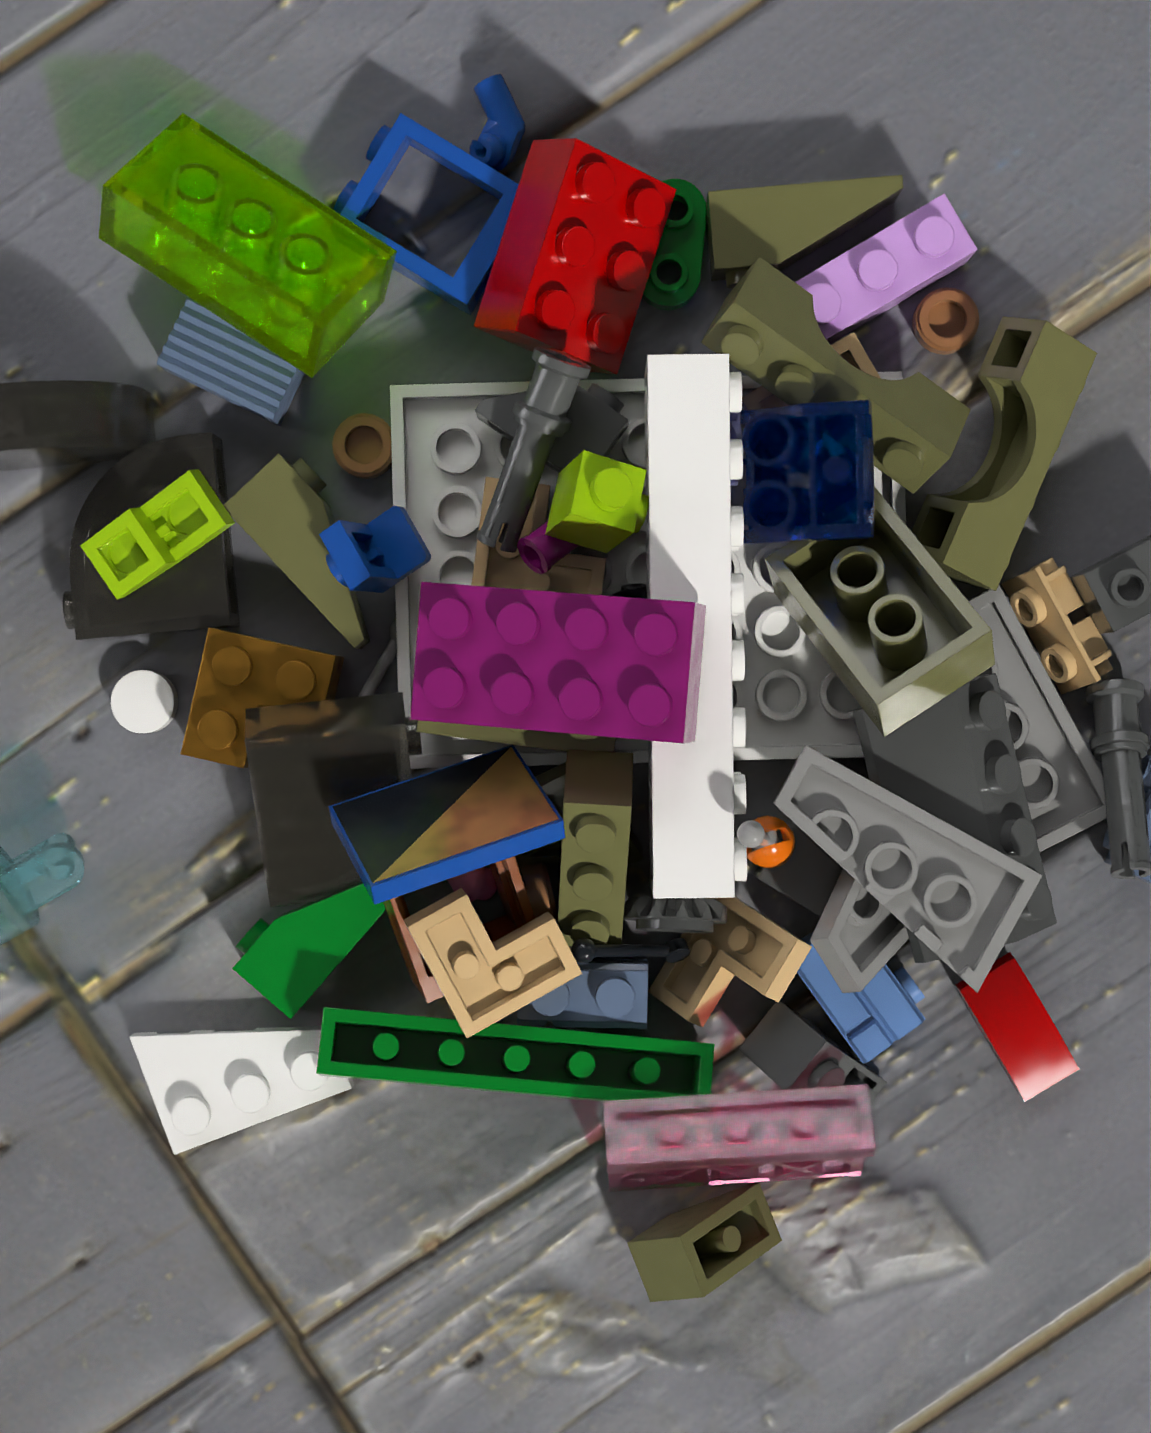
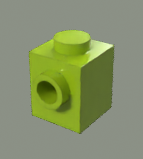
(597, 502)

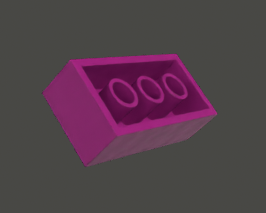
(558, 662)

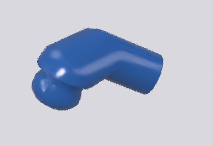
(503, 127)

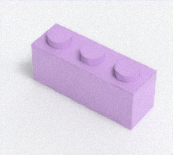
(888, 268)

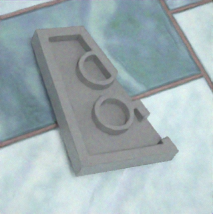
(856, 935)

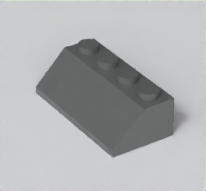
(965, 771)

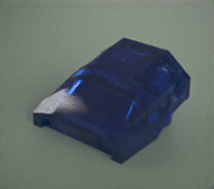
(808, 472)

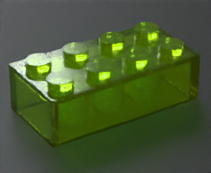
(245, 244)

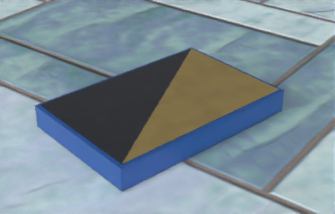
(445, 823)

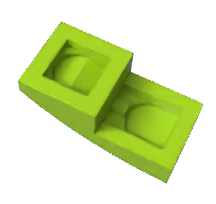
(157, 534)

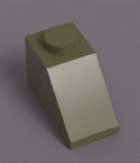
(704, 1244)

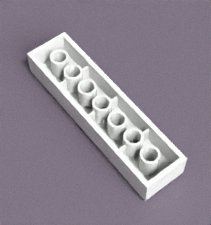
(689, 560)

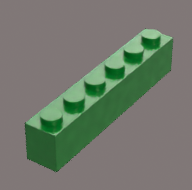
(510, 1058)

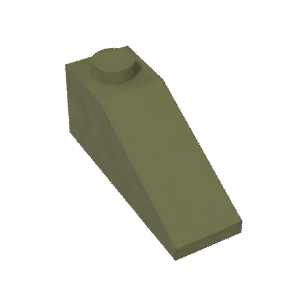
(787, 220)
(285, 517)

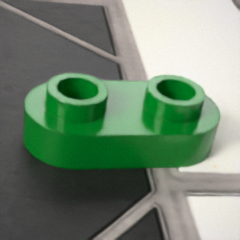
(682, 247)

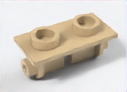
(1069, 652)

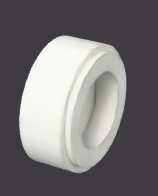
(144, 701)

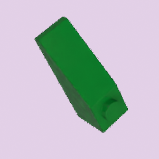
(305, 946)

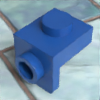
(375, 553)

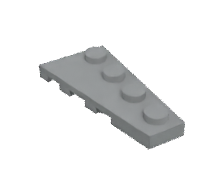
(1055, 763)
(921, 869)

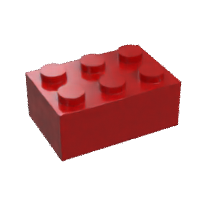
(575, 254)

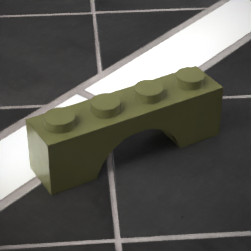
(776, 341)
(1033, 387)

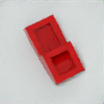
(1019, 1028)

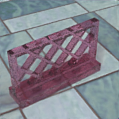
(738, 1137)

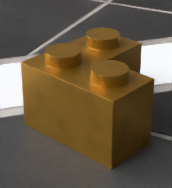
(246, 674)

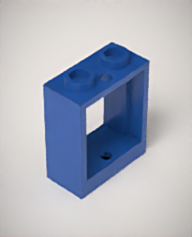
(385, 153)

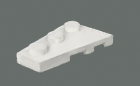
(230, 1080)

